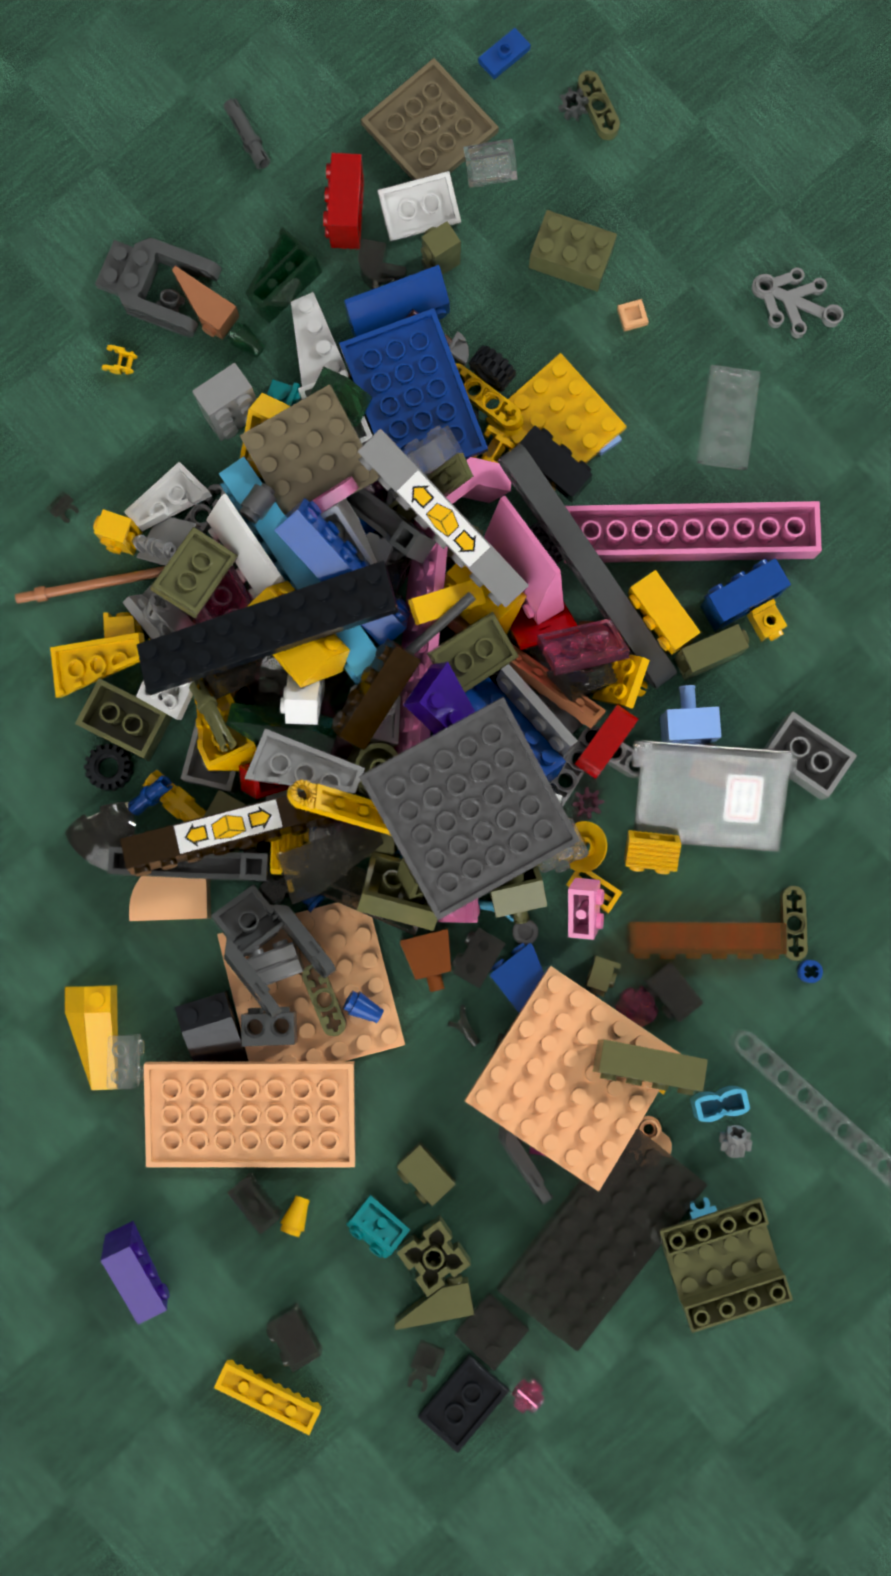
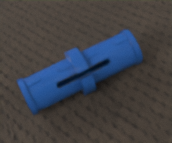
(150, 795)

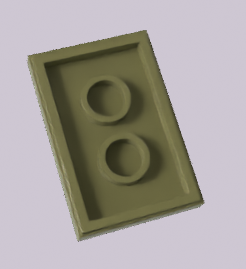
(194, 572)
(476, 651)

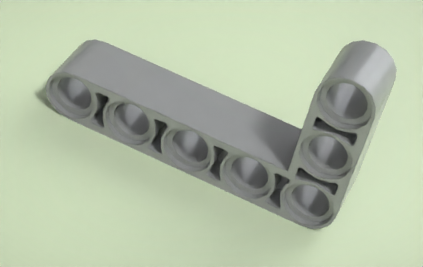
(575, 773)

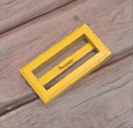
(612, 901)

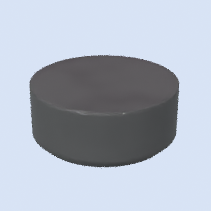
(525, 933)

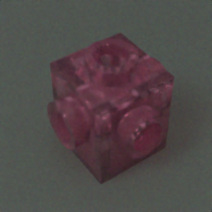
(637, 1005)

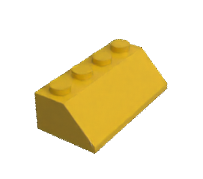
(311, 660)

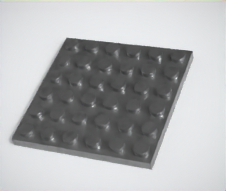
(469, 808)

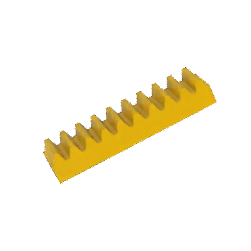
(268, 1397)

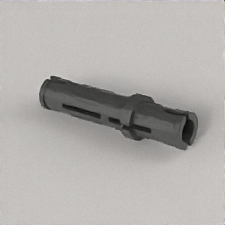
(251, 142)

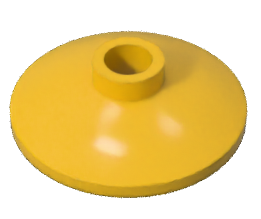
(592, 835)

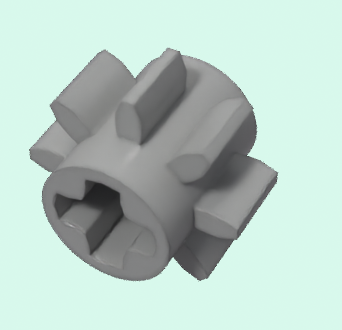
(735, 1141)

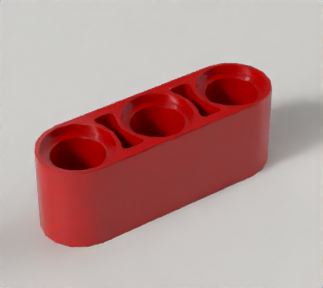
(606, 741)

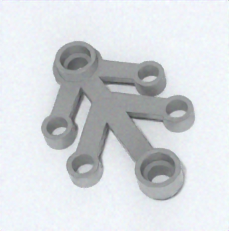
(793, 299)

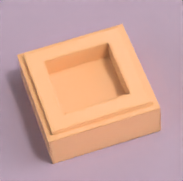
(632, 315)

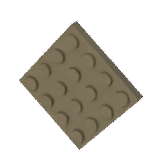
(429, 123)
(307, 450)

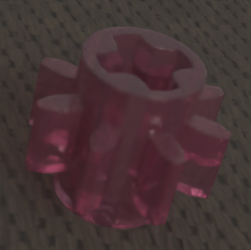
(589, 810)
(528, 1396)

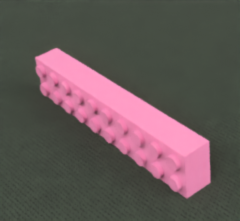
(701, 531)

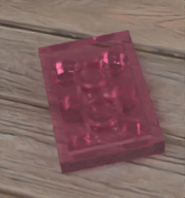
(583, 646)

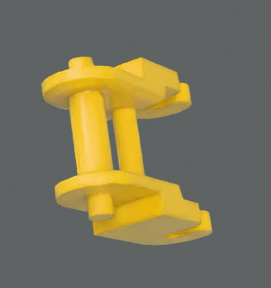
(118, 369)

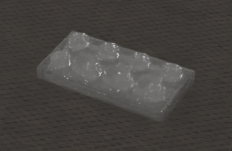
(728, 417)

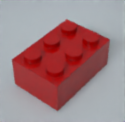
(344, 200)

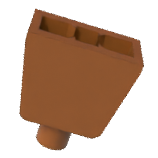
(429, 957)

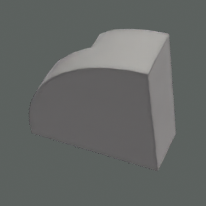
(459, 349)

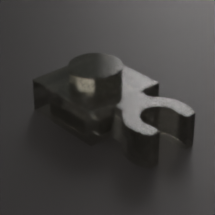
(426, 1361)

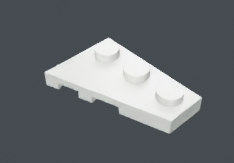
(167, 497)

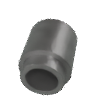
(257, 502)

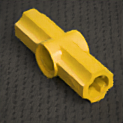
(177, 800)

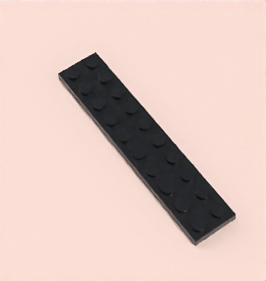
(267, 628)

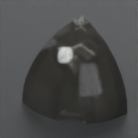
(97, 833)

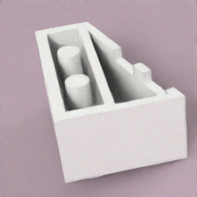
(303, 703)

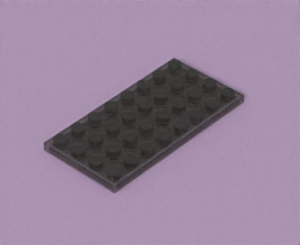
(600, 1241)

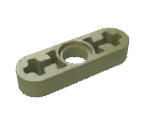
(597, 116)
(801, 903)
(313, 996)

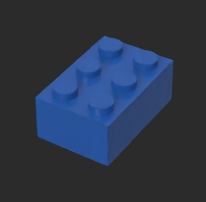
(744, 593)

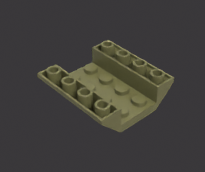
(724, 1265)

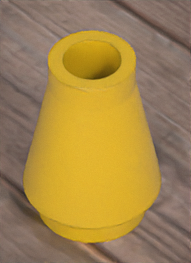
(295, 1217)

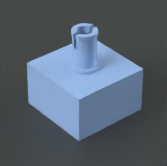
(690, 723)

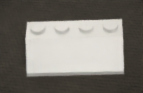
(236, 536)

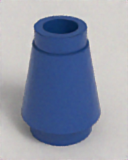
(362, 1007)

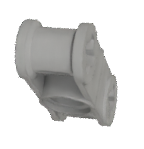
(165, 618)

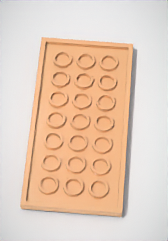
(250, 1114)

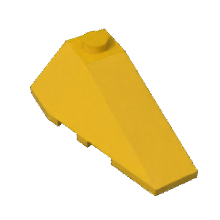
(209, 748)
(92, 1020)

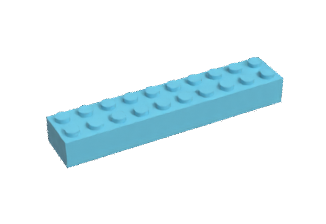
(237, 483)

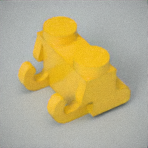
(497, 445)

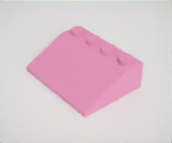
(529, 559)

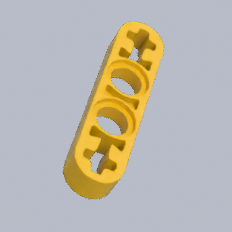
(485, 395)

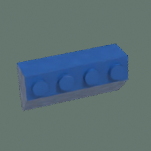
(396, 300)

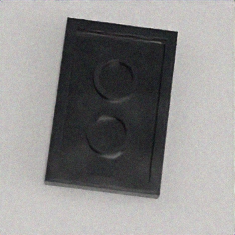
(463, 1403)

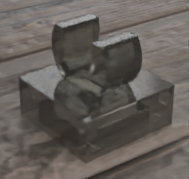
(60, 505)

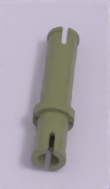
(208, 707)

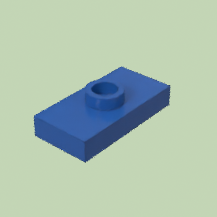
(504, 53)

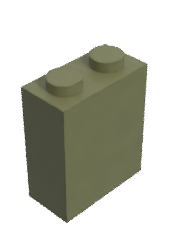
(712, 652)

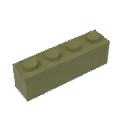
(651, 1066)

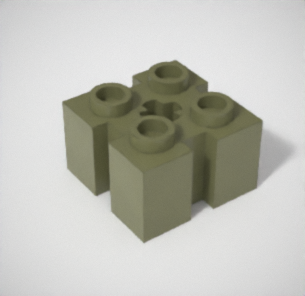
(432, 1271)

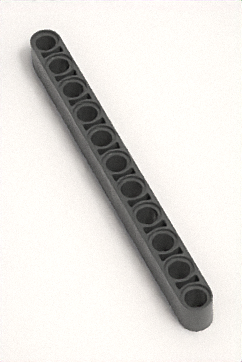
(585, 562)

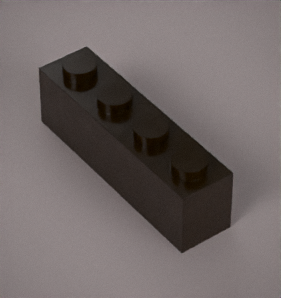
(375, 694)

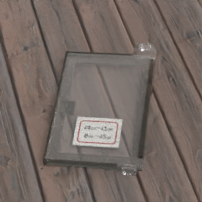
(712, 793)

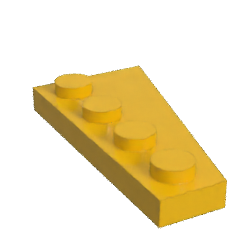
(87, 661)

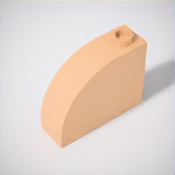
(170, 899)

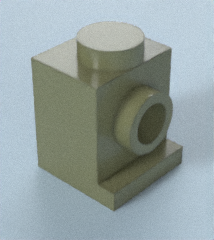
(601, 975)

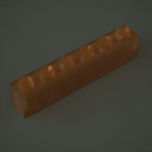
(706, 938)

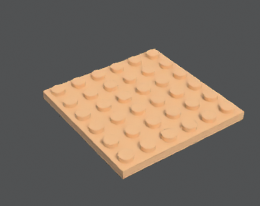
(354, 949)
(545, 1082)

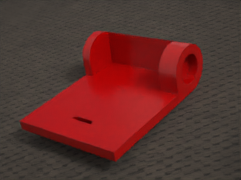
(526, 630)

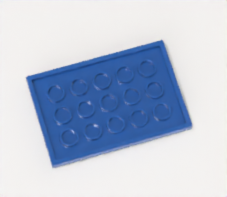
(413, 382)

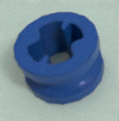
(809, 979)

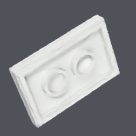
(418, 205)

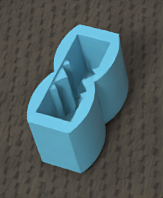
(725, 1101)

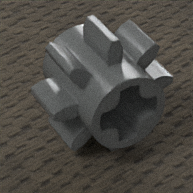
(573, 97)

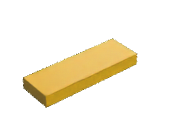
(435, 604)

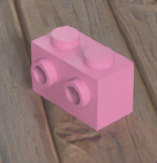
(584, 908)

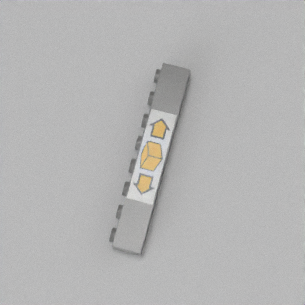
(442, 517)

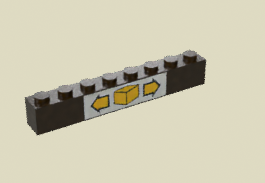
(218, 834)

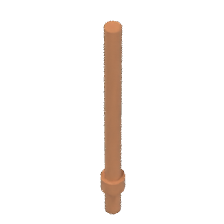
(43, 594)

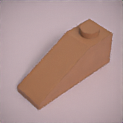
(211, 309)

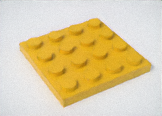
(566, 408)

